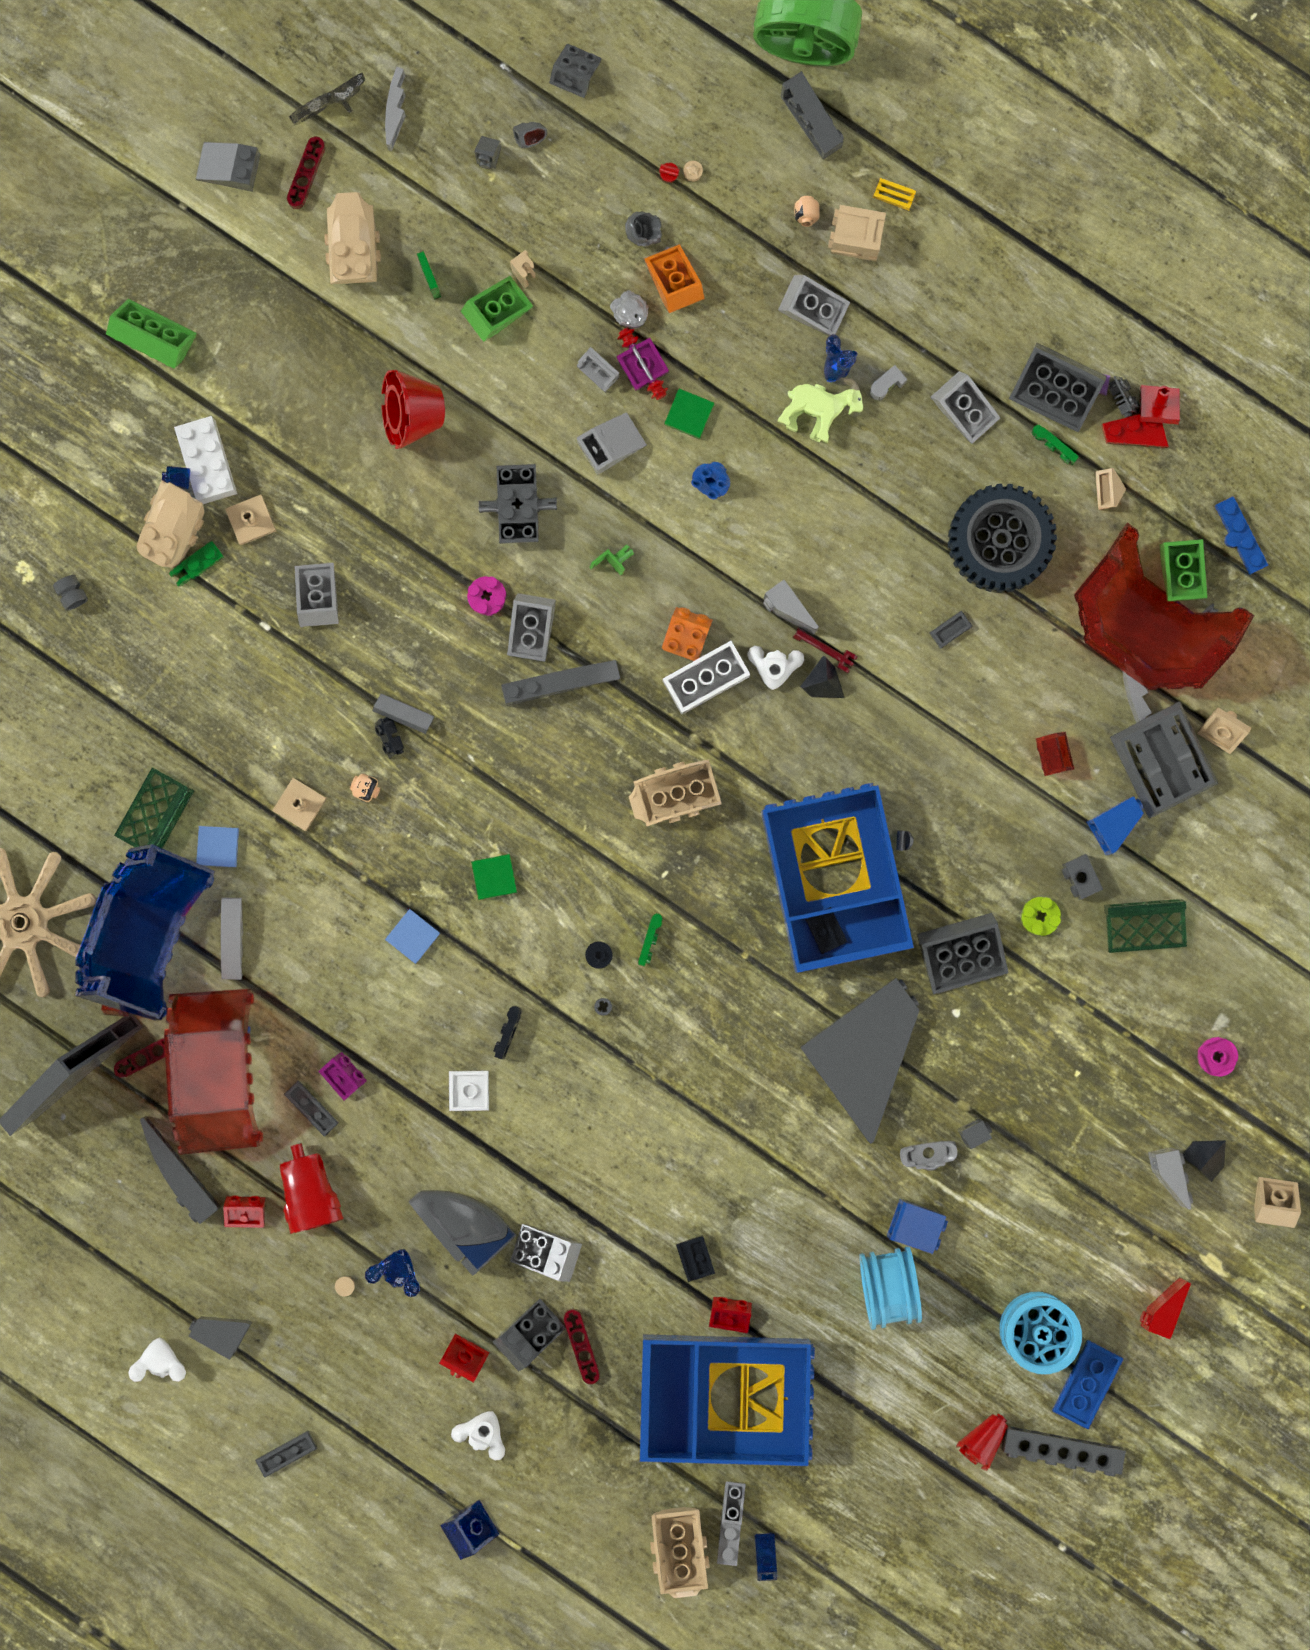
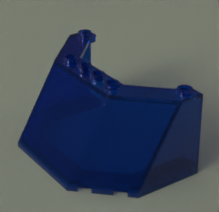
(136, 930)

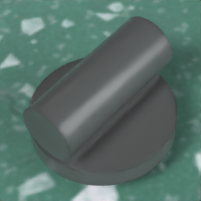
(904, 840)

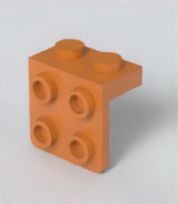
(686, 633)

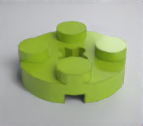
(1046, 906)

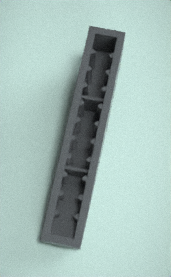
(559, 682)
(181, 1179)

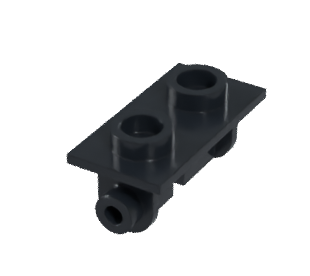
(391, 745)

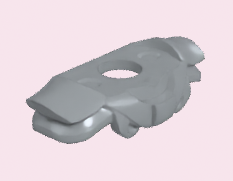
(943, 1152)

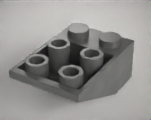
(529, 1335)

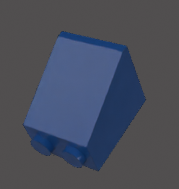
(1115, 824)
(917, 1226)

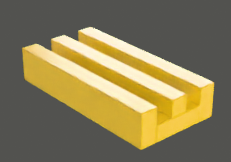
(896, 194)

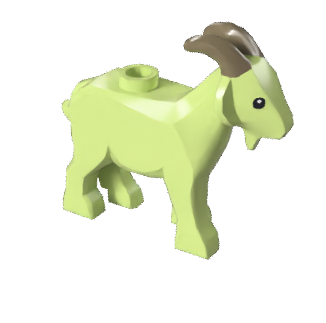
(822, 405)

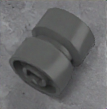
(71, 594)

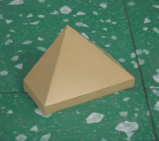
(1109, 488)

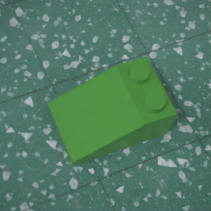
(496, 308)
(1184, 570)

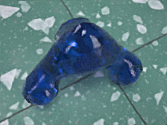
(837, 362)
(397, 1270)

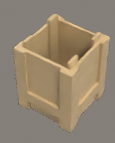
(857, 232)

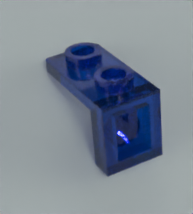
(178, 476)
(766, 1557)

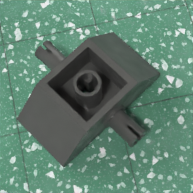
(515, 485)

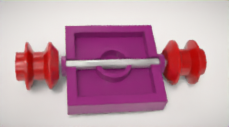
(642, 364)

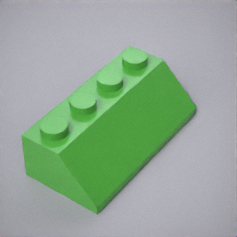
(150, 333)

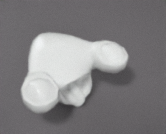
(775, 667)
(160, 1361)
(482, 1433)

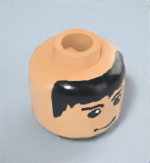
(807, 211)
(365, 787)

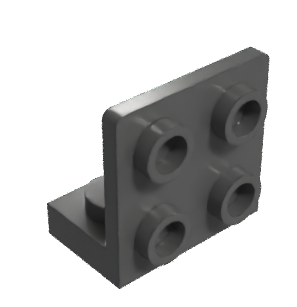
(574, 70)

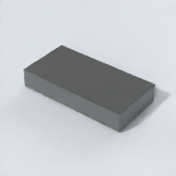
(950, 629)

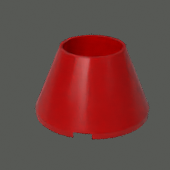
(410, 408)

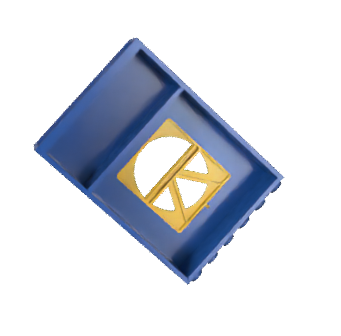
(871, 909)
(678, 1409)

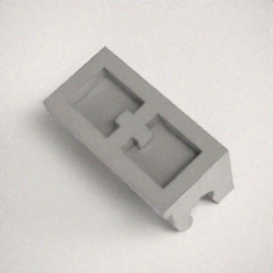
(598, 369)

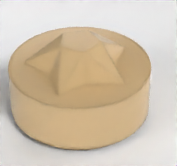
(693, 171)

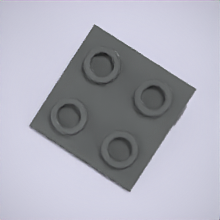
(1122, 386)

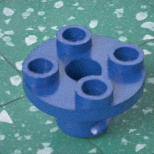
(711, 479)

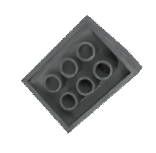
(1057, 387)
(963, 953)

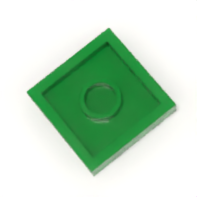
(428, 275)
(689, 413)
(494, 876)

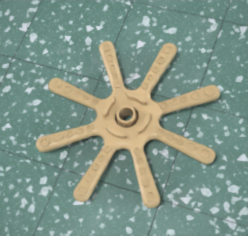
(35, 919)

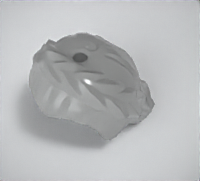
(626, 308)

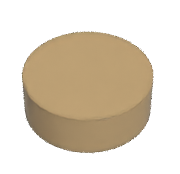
(345, 1286)

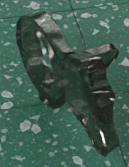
(339, 95)

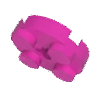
(481, 605)
(1228, 1060)

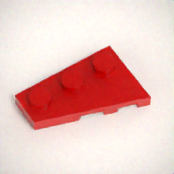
(1134, 432)

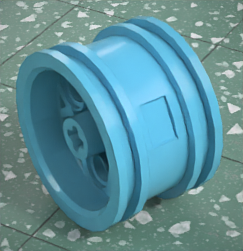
(890, 1288)
(1030, 1332)

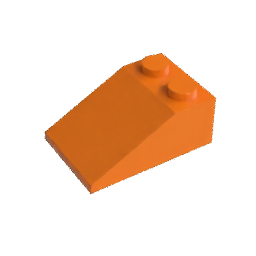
(674, 278)

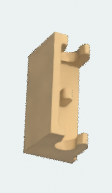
(521, 266)

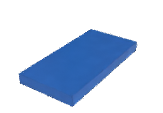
(1087, 1384)

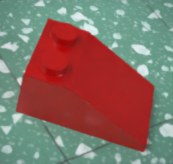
(1164, 1311)

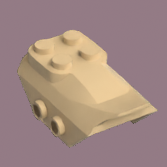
(352, 240)
(170, 526)
(675, 793)
(679, 1552)

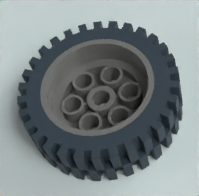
(1006, 505)

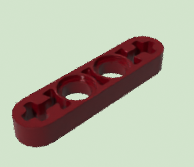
(302, 171)
(147, 1052)
(581, 1346)

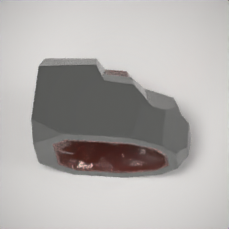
(529, 134)

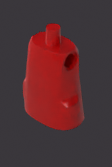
(308, 1192)

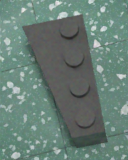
(811, 115)

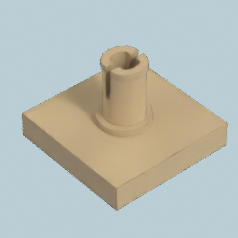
(250, 520)
(1224, 730)
(299, 804)

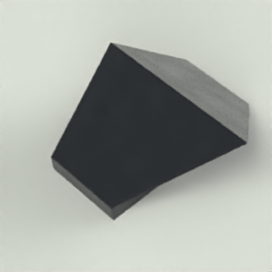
(823, 681)
(1206, 1157)

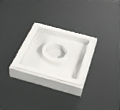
(468, 1090)

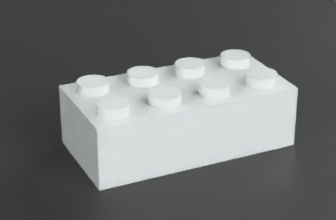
(206, 459)
(706, 677)

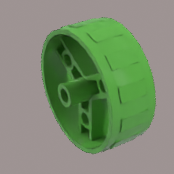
(809, 30)

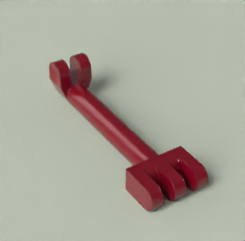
(843, 659)

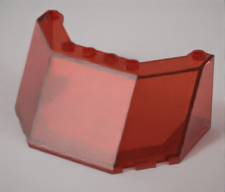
(1145, 633)
(210, 1071)

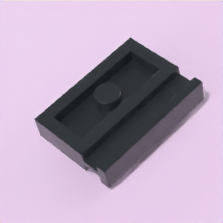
(826, 931)
(695, 1258)

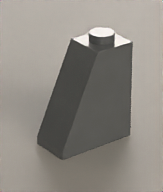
(219, 1334)

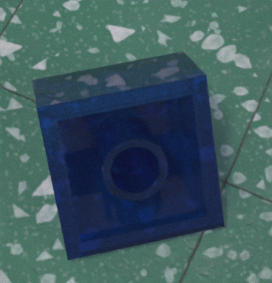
(469, 1530)

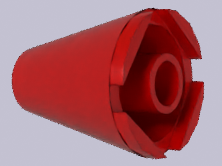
(983, 1441)

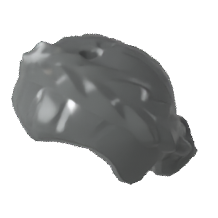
(643, 229)

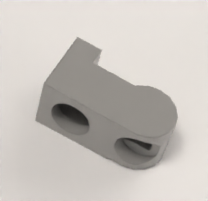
(886, 382)

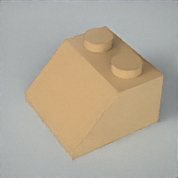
(1277, 1202)

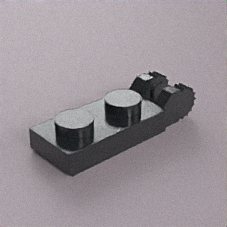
(508, 1031)

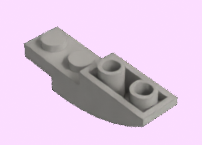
(731, 1523)

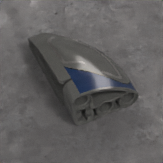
(463, 1226)

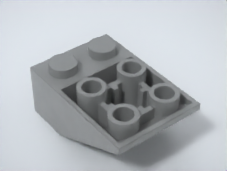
(610, 442)
(1168, 1168)
(546, 1253)

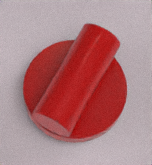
(669, 172)

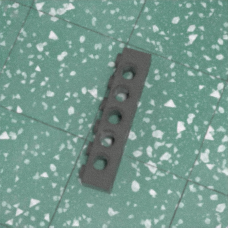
(1111, 1467)

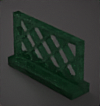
(170, 816)
(1146, 908)

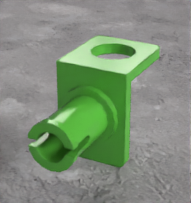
(614, 559)

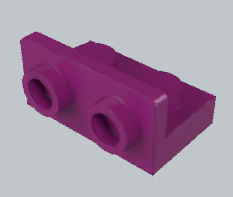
(342, 1075)

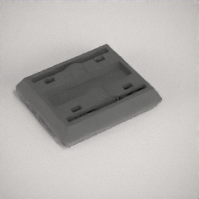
(1164, 759)

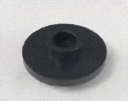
(598, 955)

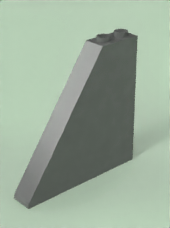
(864, 1053)
(68, 1072)

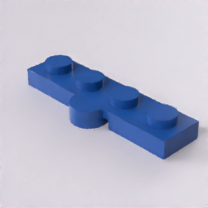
(1240, 535)

